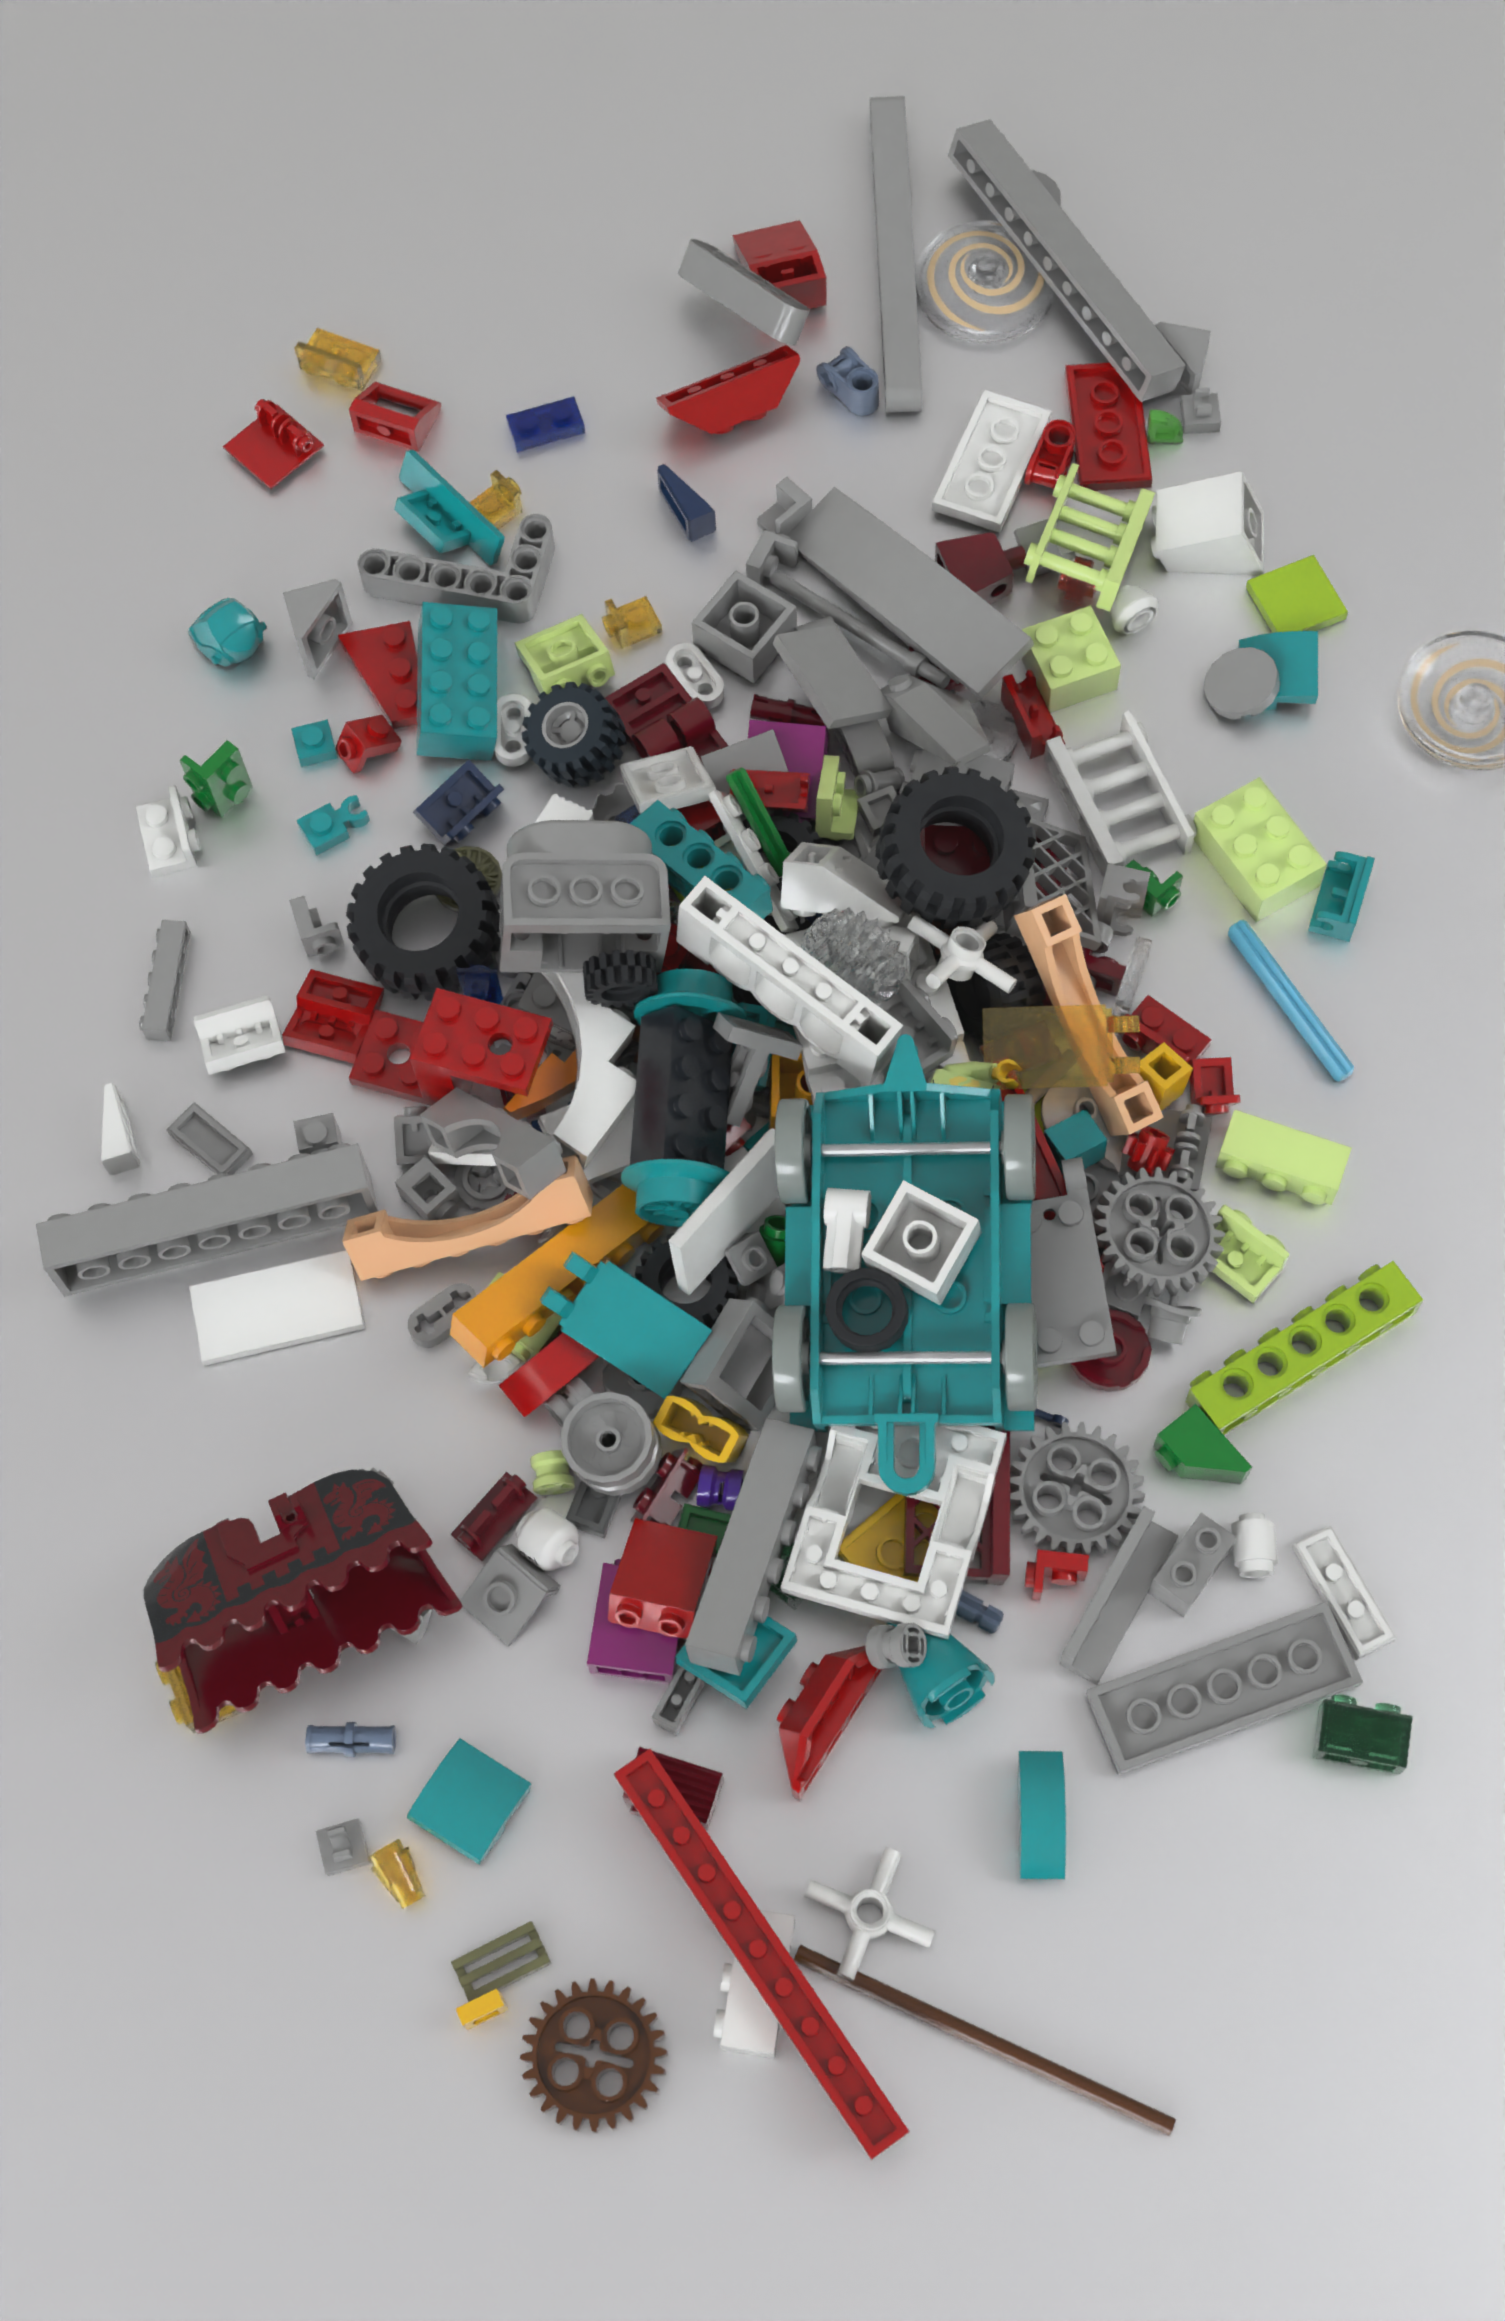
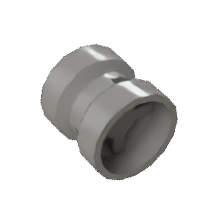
(561, 1405)
(896, 1645)

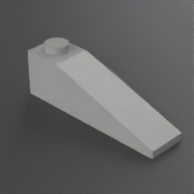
(934, 719)

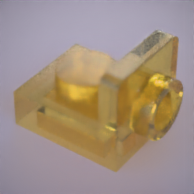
(500, 501)
(631, 621)

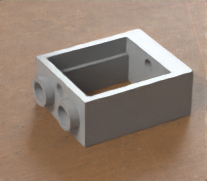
(704, 1371)

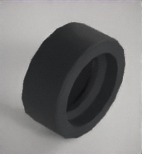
(854, 1280)

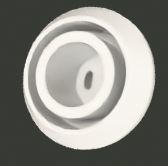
(1133, 609)

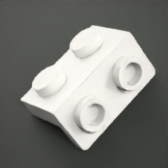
(239, 1034)

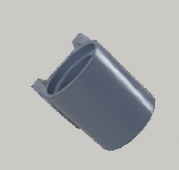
(851, 382)

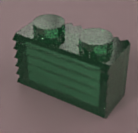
(1362, 1734)

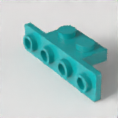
(443, 513)

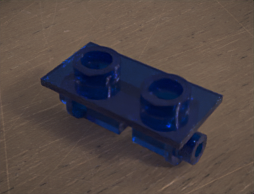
(481, 983)

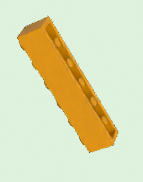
(512, 1304)

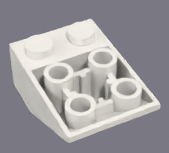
(828, 878)

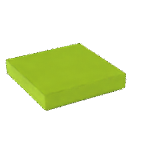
(1297, 597)

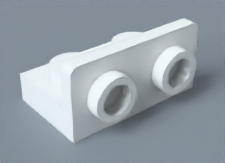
(166, 834)

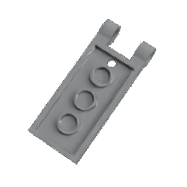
(1068, 1277)

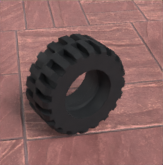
(973, 804)
(396, 885)

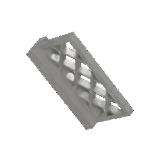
(1082, 889)

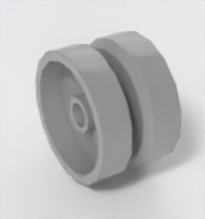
(591, 1447)

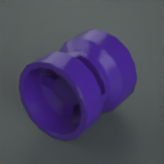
(711, 1484)

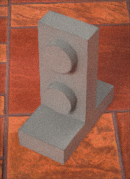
(751, 1058)

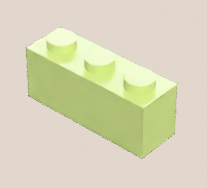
(1283, 1158)

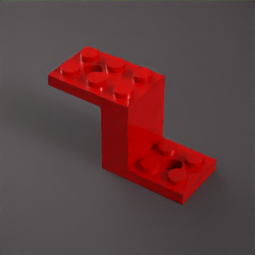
(451, 1049)

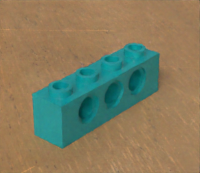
(698, 849)

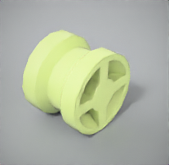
(551, 1473)

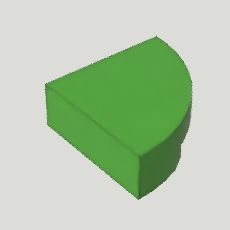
(1163, 428)

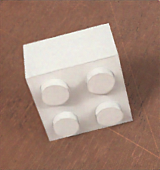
(922, 1242)

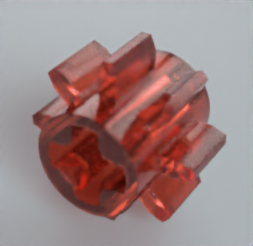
(1076, 589)

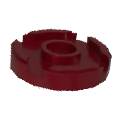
(1127, 1366)

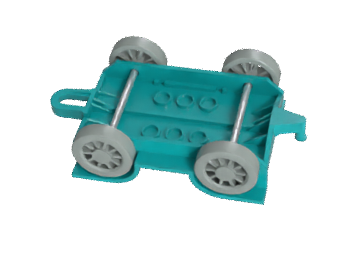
(955, 1360)

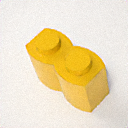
(709, 1435)

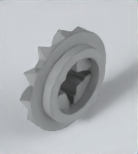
(470, 1187)

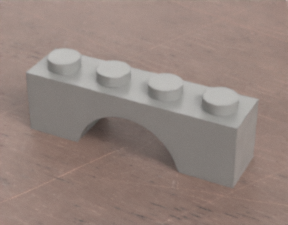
(522, 1154)

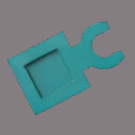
(328, 827)

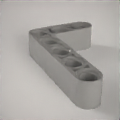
(466, 580)

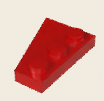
(389, 666)

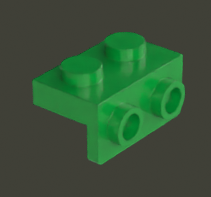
(219, 780)

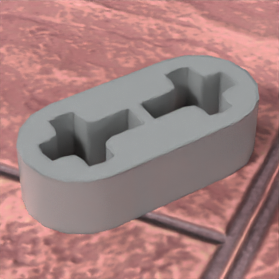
(435, 1309)

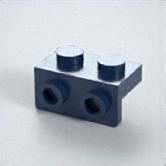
(457, 802)

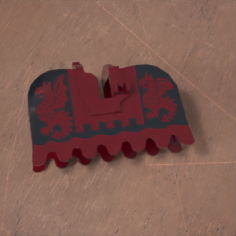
(243, 1608)

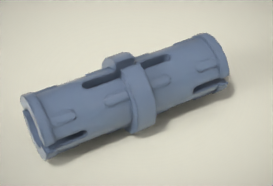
(351, 1739)

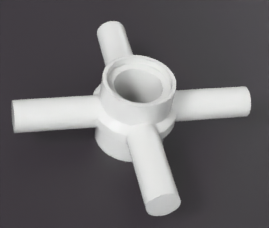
(961, 954)
(862, 1931)

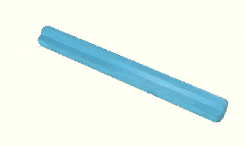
(1291, 1001)

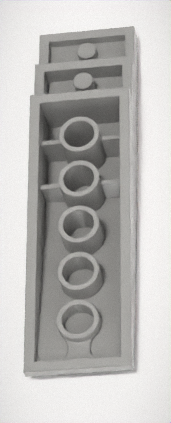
(910, 593)

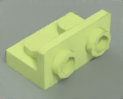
(834, 804)

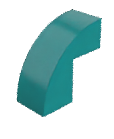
(1041, 1815)

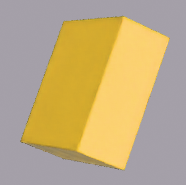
(482, 2009)

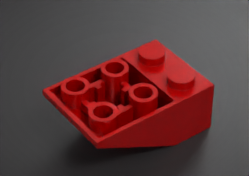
(786, 260)

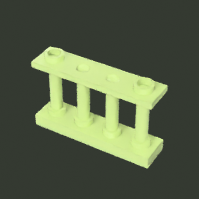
(1114, 557)

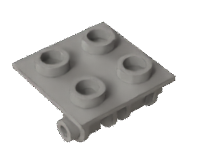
(1189, 1138)

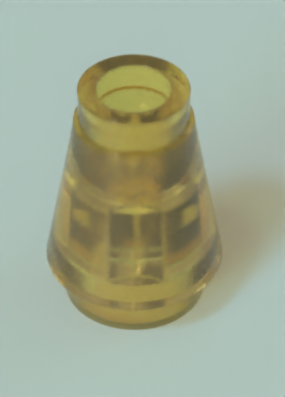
(397, 1873)

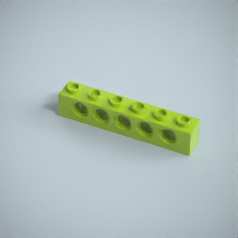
(1384, 1286)

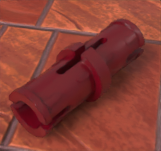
(783, 711)

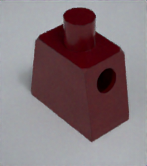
(981, 564)

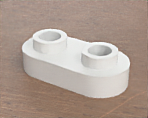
(699, 676)
(509, 731)

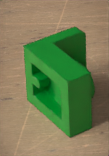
(1158, 894)

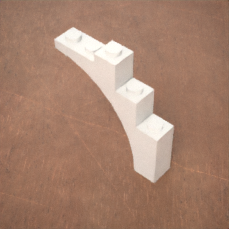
(601, 1089)

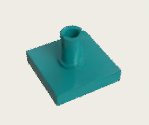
(772, 1647)

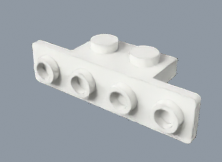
(745, 847)

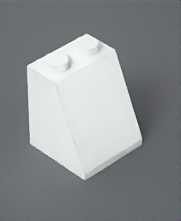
(1209, 527)

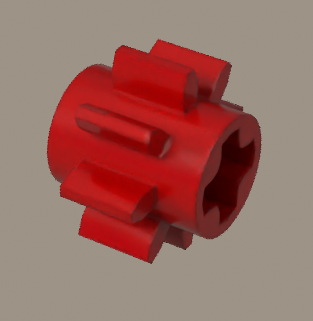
(1148, 1150)

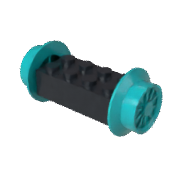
(680, 1096)

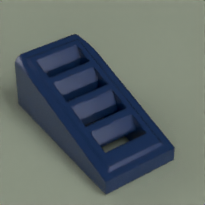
(689, 508)

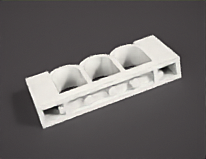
(787, 981)

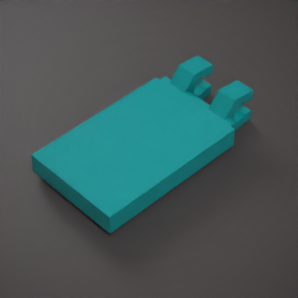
(628, 1324)

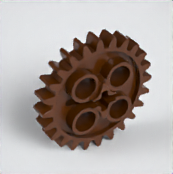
(582, 2097)

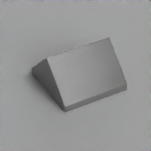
(317, 618)

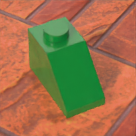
(1200, 1450)

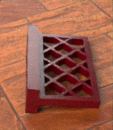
(994, 1537)

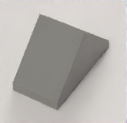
(1192, 347)

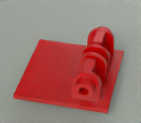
(273, 444)

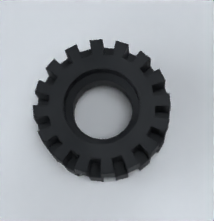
(620, 978)

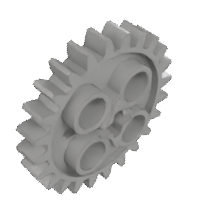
(1194, 1235)
(1088, 1456)

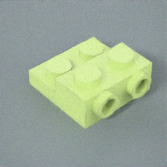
(566, 654)

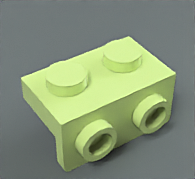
(1249, 1256)

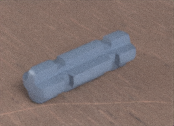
(973, 1610)

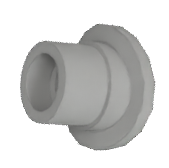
(1168, 1320)

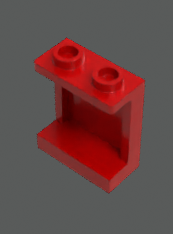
(661, 1578)

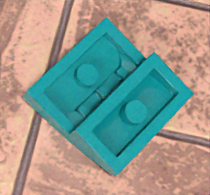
(1296, 662)
(469, 1801)

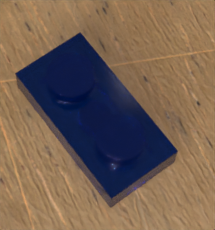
(545, 424)

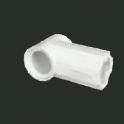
(846, 1218)

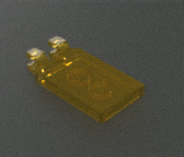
(1058, 1044)

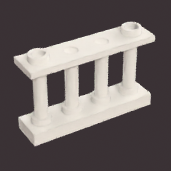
(1096, 823)

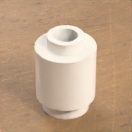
(1255, 1545)

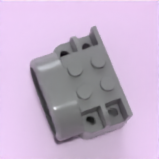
(581, 893)

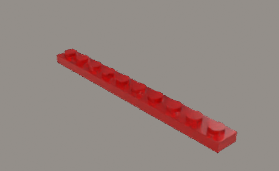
(762, 1955)

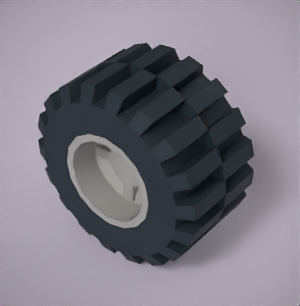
(574, 734)

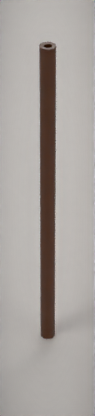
(989, 2042)

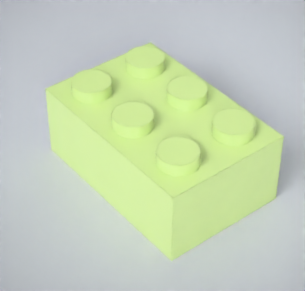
(1258, 849)

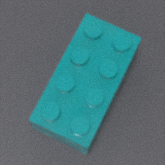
(457, 681)

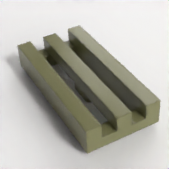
(466, 1979)

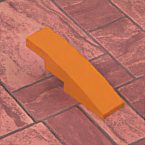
(551, 1082)

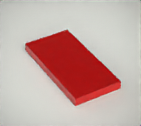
(1108, 429)

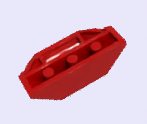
(735, 393)
(822, 1712)

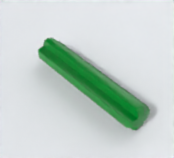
(758, 818)

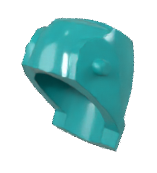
(227, 632)

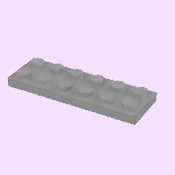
(1223, 1687)

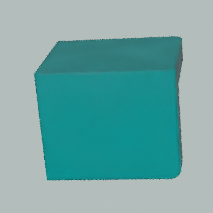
(1076, 1138)

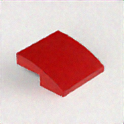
(332, 1015)

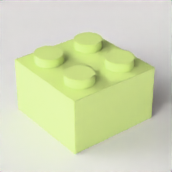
(1071, 659)

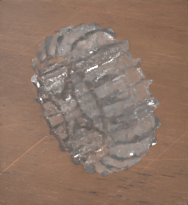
(857, 953)

